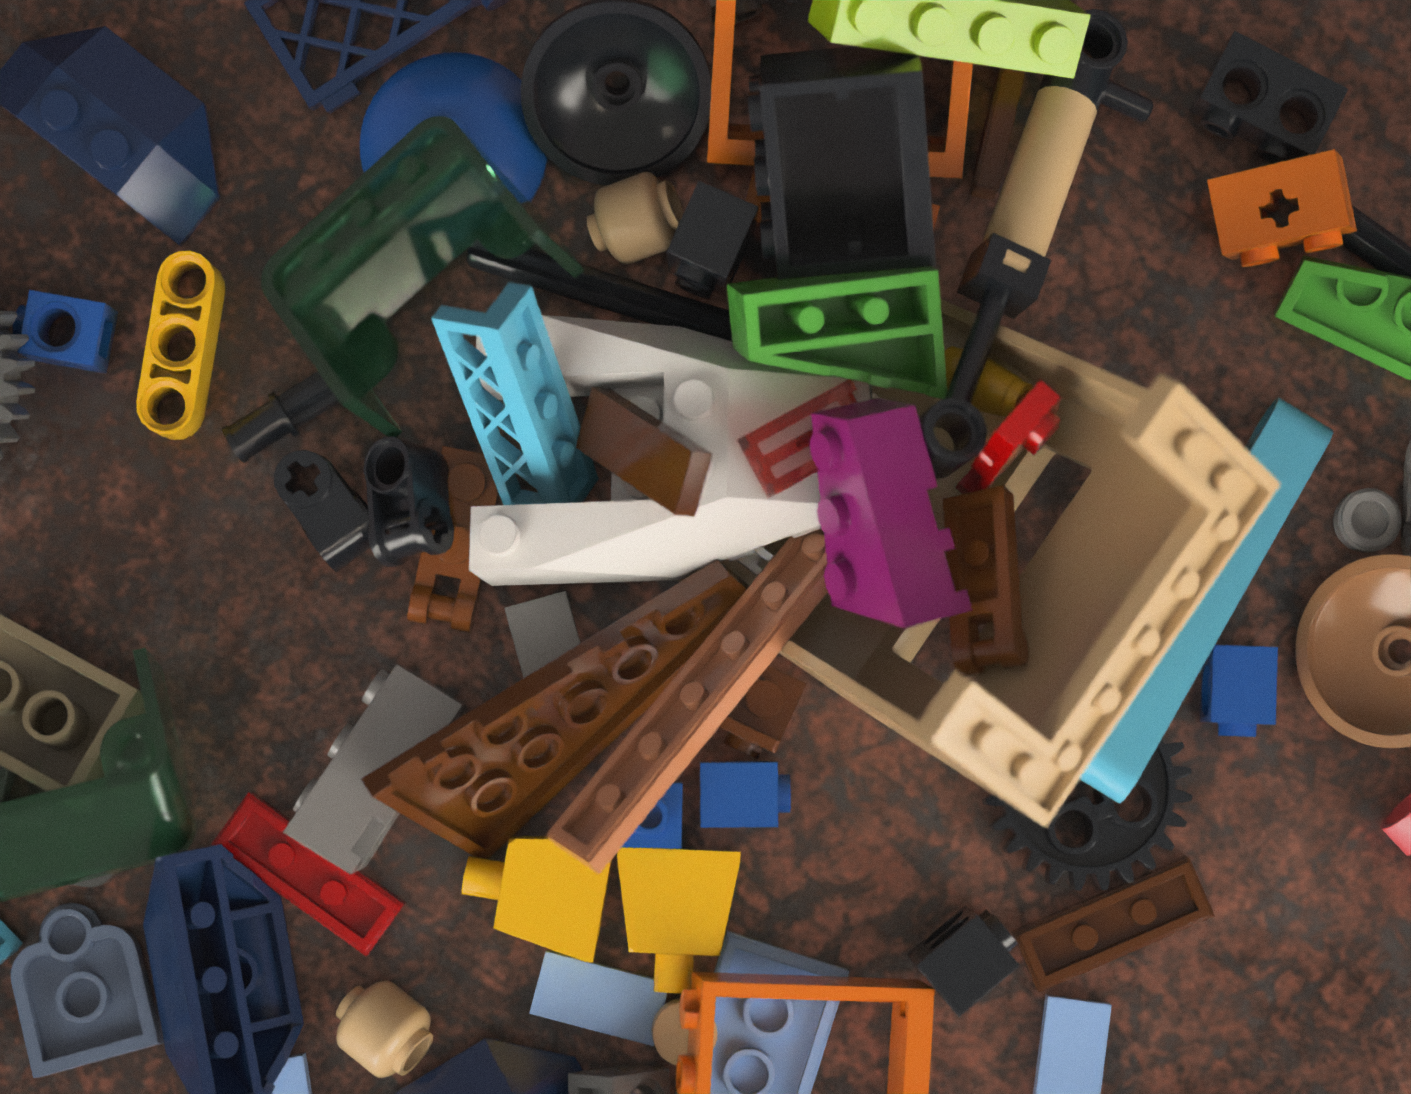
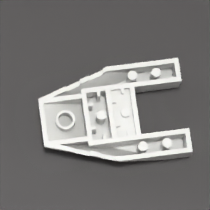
(704, 394)

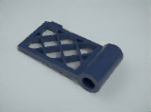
(343, 86)

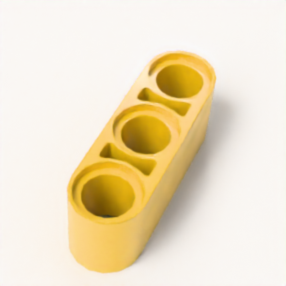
(170, 316)

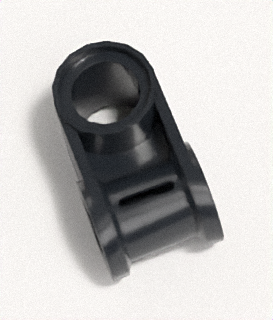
(409, 498)
(331, 518)

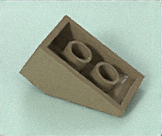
(55, 709)

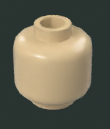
(635, 217)
(383, 1029)

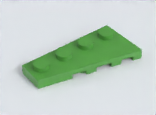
(1352, 309)

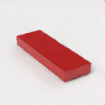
(344, 903)

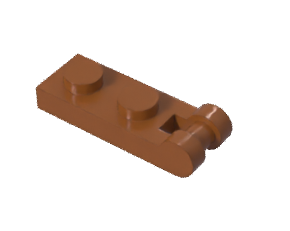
(468, 486)
(988, 568)

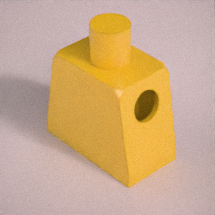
(542, 895)
(676, 907)

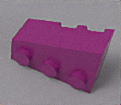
(878, 515)

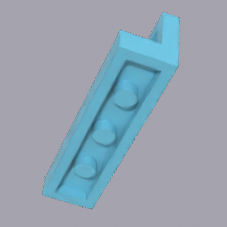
(535, 397)

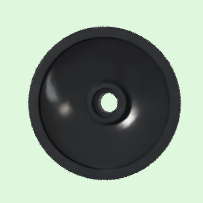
(607, 130)

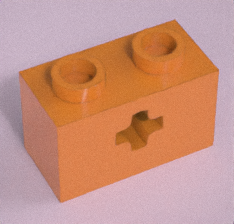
(1246, 197)

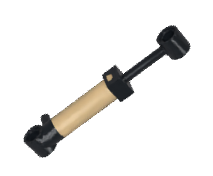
(1011, 261)

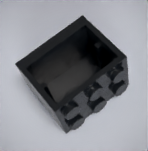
(842, 161)

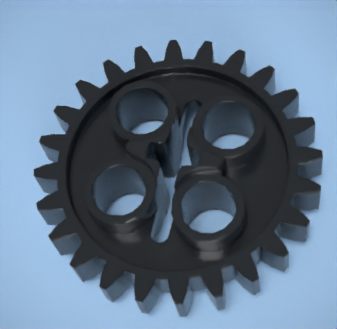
(1108, 839)

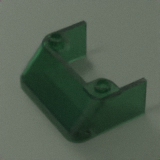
(388, 242)
(110, 821)

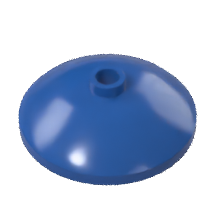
(471, 92)

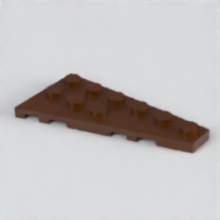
(525, 744)

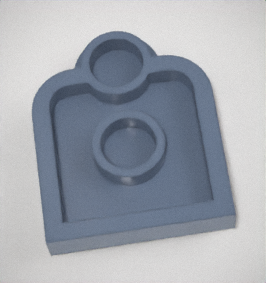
(82, 992)

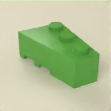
(846, 326)

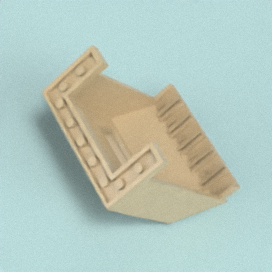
(1096, 598)

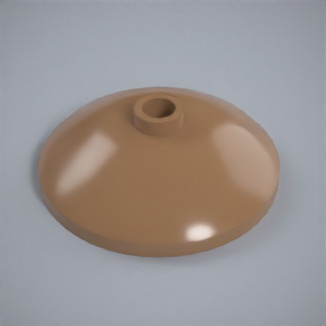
(1350, 646)

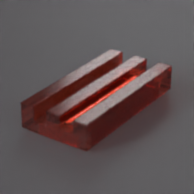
(761, 463)

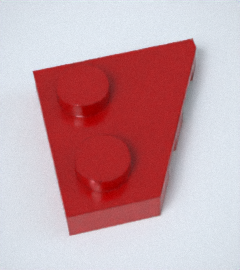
(1025, 428)

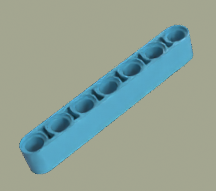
(1289, 448)

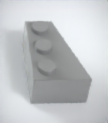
(336, 811)

